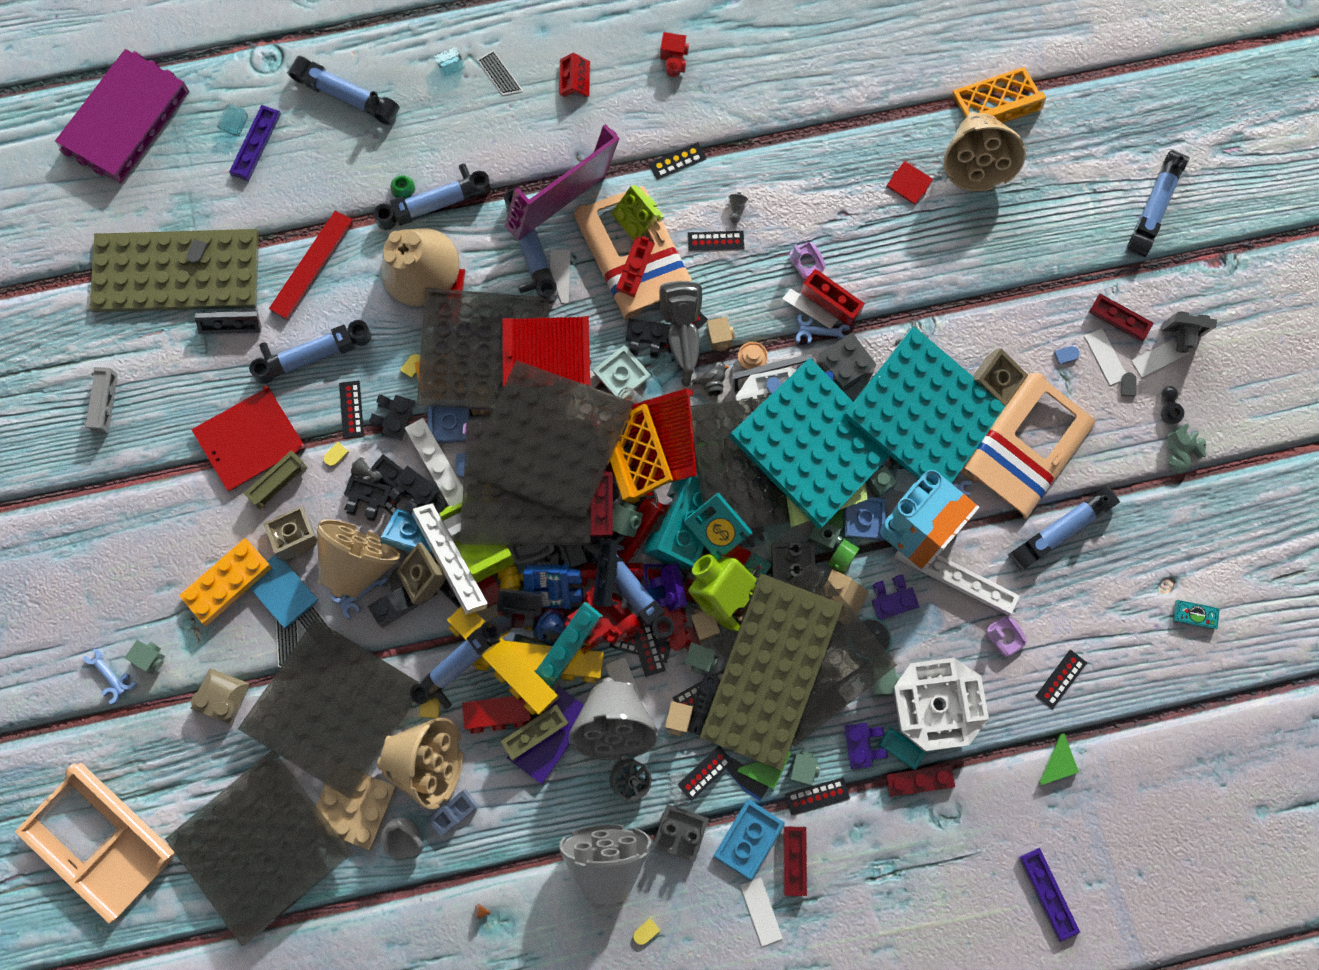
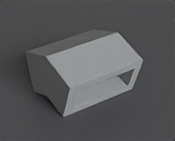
(453, 526)

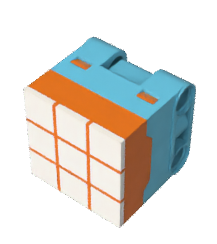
(927, 519)

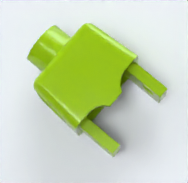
(721, 588)

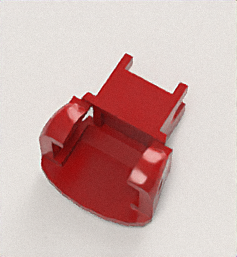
(615, 625)

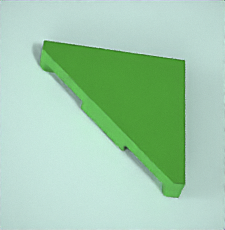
(1060, 763)
(763, 773)

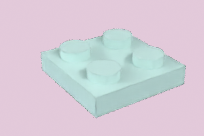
(621, 371)

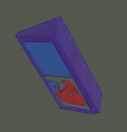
(650, 572)

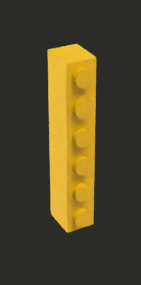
(508, 665)
(584, 666)

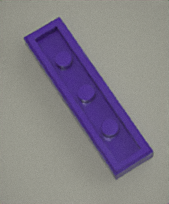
(255, 143)
(1049, 895)

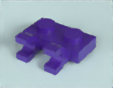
(673, 585)
(895, 603)
(859, 745)

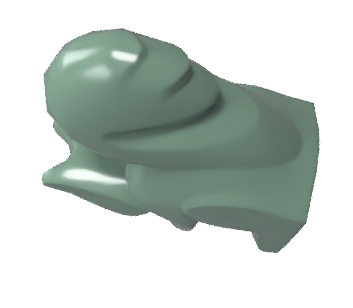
(1181, 444)

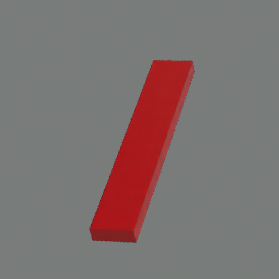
(311, 265)

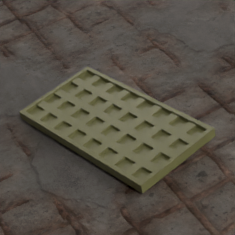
(154, 274)
(771, 671)

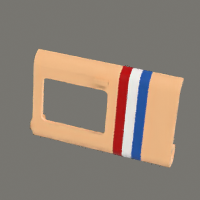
(663, 265)
(1011, 465)

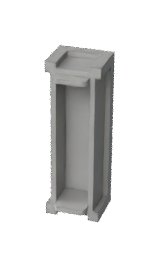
(101, 400)

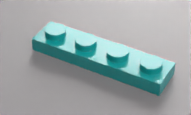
(568, 644)

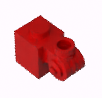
(673, 50)
(680, 636)

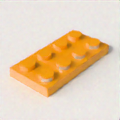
(225, 581)

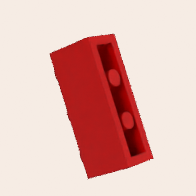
(832, 297)
(495, 714)

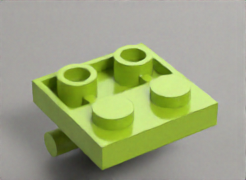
(636, 212)

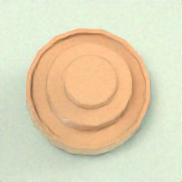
(752, 355)

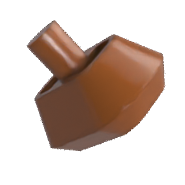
(481, 912)

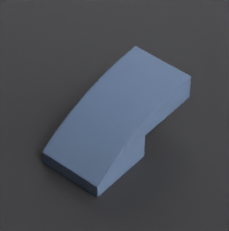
(519, 632)
(452, 813)

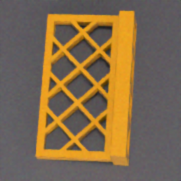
(1005, 110)
(621, 464)

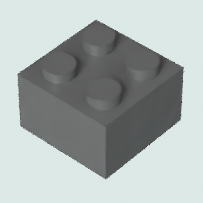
(847, 361)

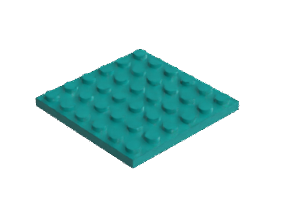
(924, 409)
(809, 444)

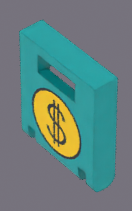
(720, 530)

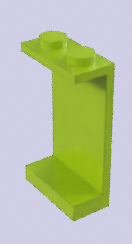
(480, 559)

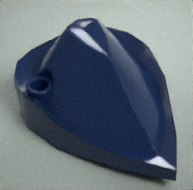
(550, 626)

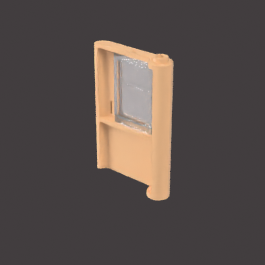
(95, 843)

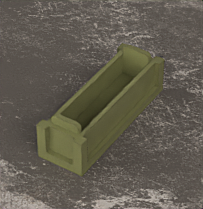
(275, 480)
(534, 732)

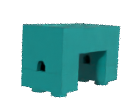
(675, 540)

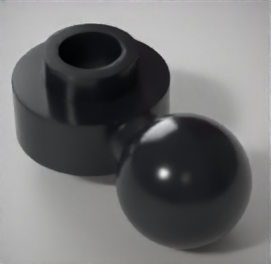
(1170, 395)

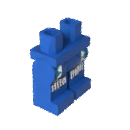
(555, 584)

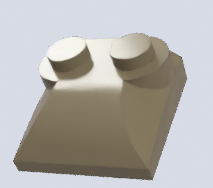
(1000, 376)
(291, 534)
(420, 575)
(220, 696)

